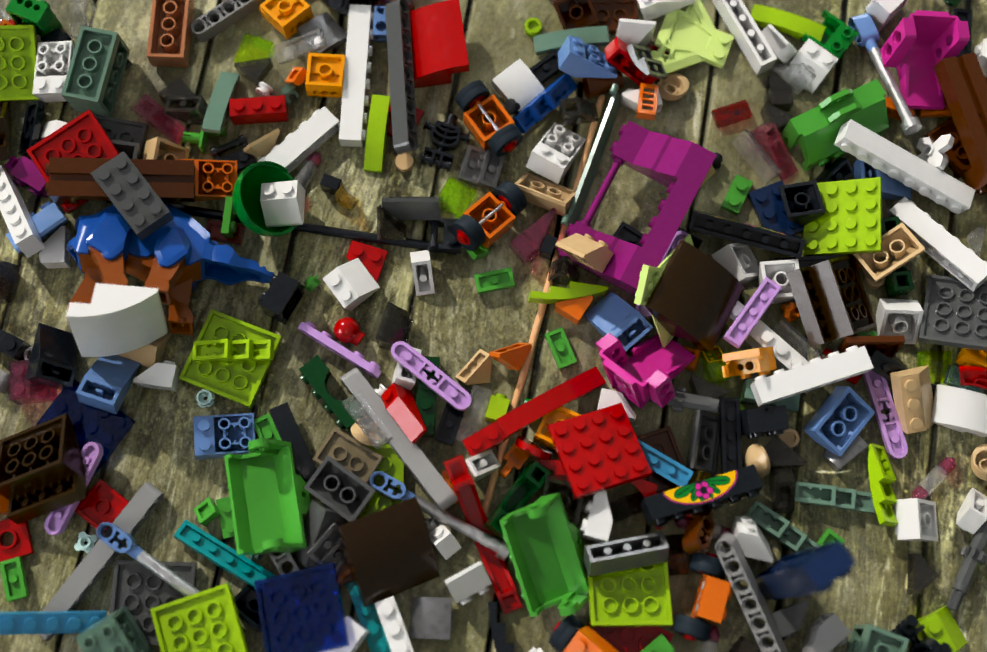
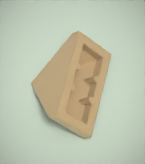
(263, 145)
(476, 370)

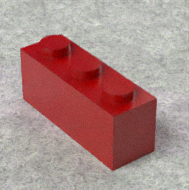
(258, 110)

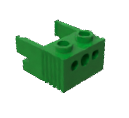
(33, 13)
(836, 37)

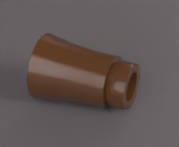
(598, 86)

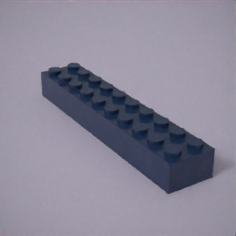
(806, 571)

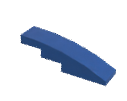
(544, 103)

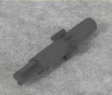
(692, 401)
(973, 557)

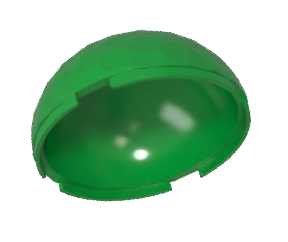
(247, 196)

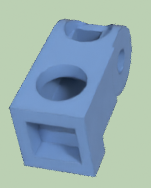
(379, 24)

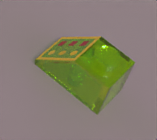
(712, 366)

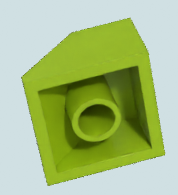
(943, 628)

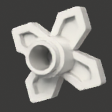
(935, 151)

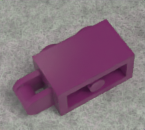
(27, 174)

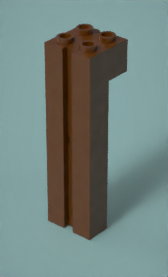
(967, 101)
(72, 179)

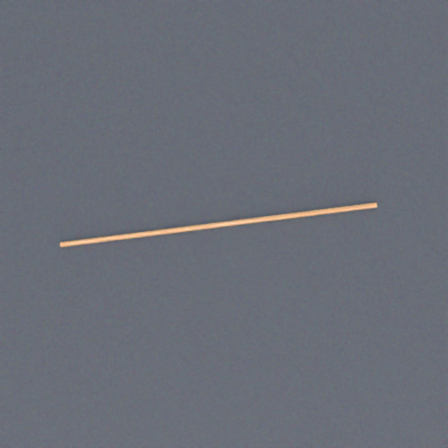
(540, 313)

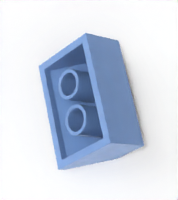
(46, 221)
(839, 420)

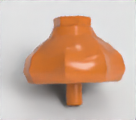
(790, 311)

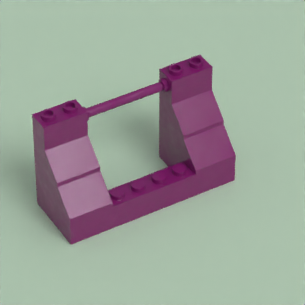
(671, 162)

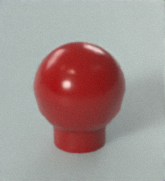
(348, 331)

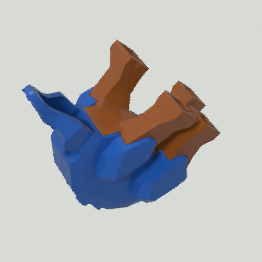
(166, 260)

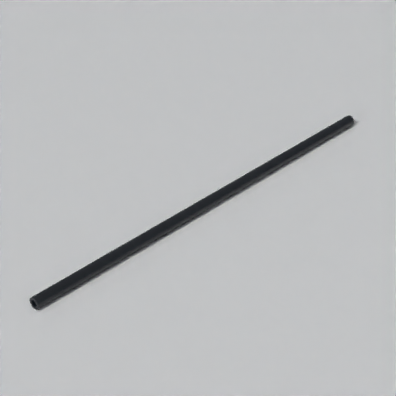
(312, 228)

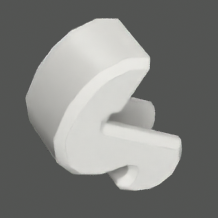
(781, 47)

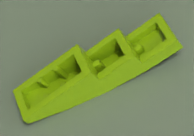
(786, 22)
(377, 133)
(573, 291)
(233, 350)
(880, 480)

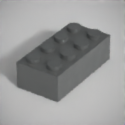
(132, 195)

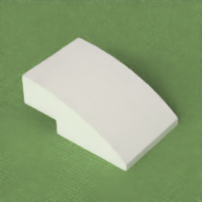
(518, 84)
(960, 410)

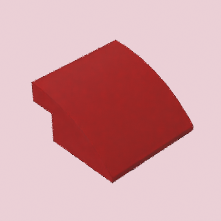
(437, 43)

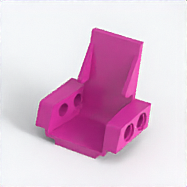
(917, 47)
(647, 371)

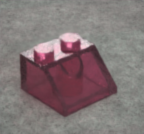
(26, 391)

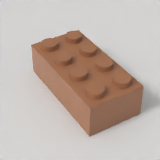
(170, 33)

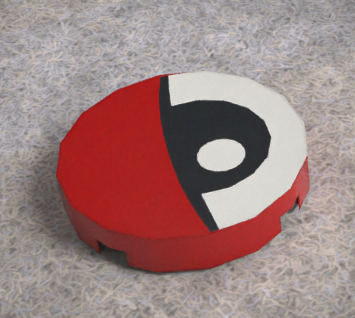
(532, 447)

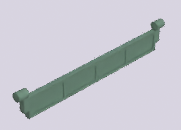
(594, 158)

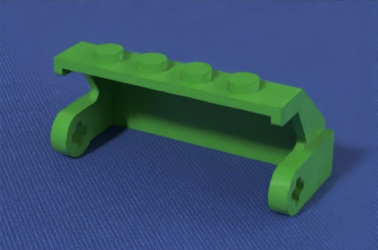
(819, 127)
(266, 499)
(547, 556)

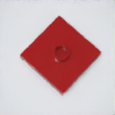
(101, 505)

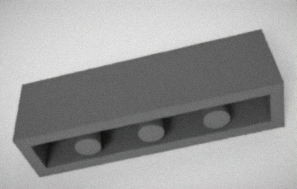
(626, 553)

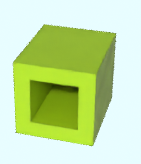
(497, 407)

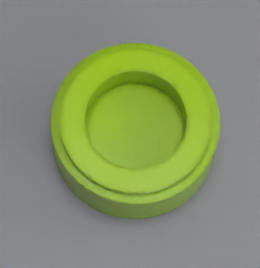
(533, 27)

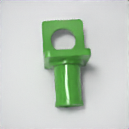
(200, 138)

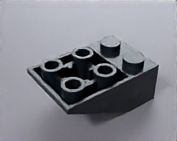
(52, 358)

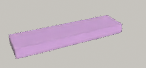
(752, 312)

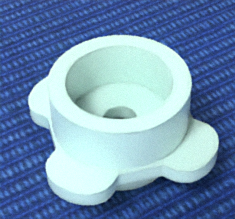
(83, 536)

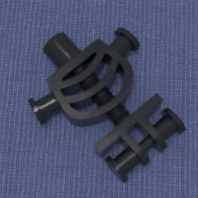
(447, 133)
(908, 629)

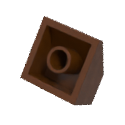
(575, 13)

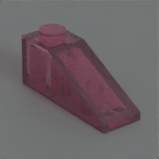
(154, 115)
(773, 144)
(529, 242)

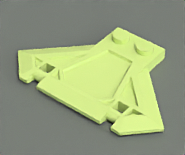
(690, 40)
(648, 279)

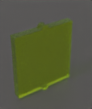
(252, 49)
(456, 197)
(937, 361)

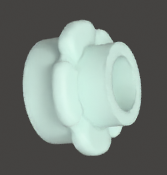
(200, 398)

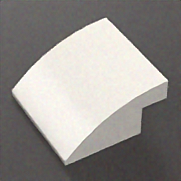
(117, 320)

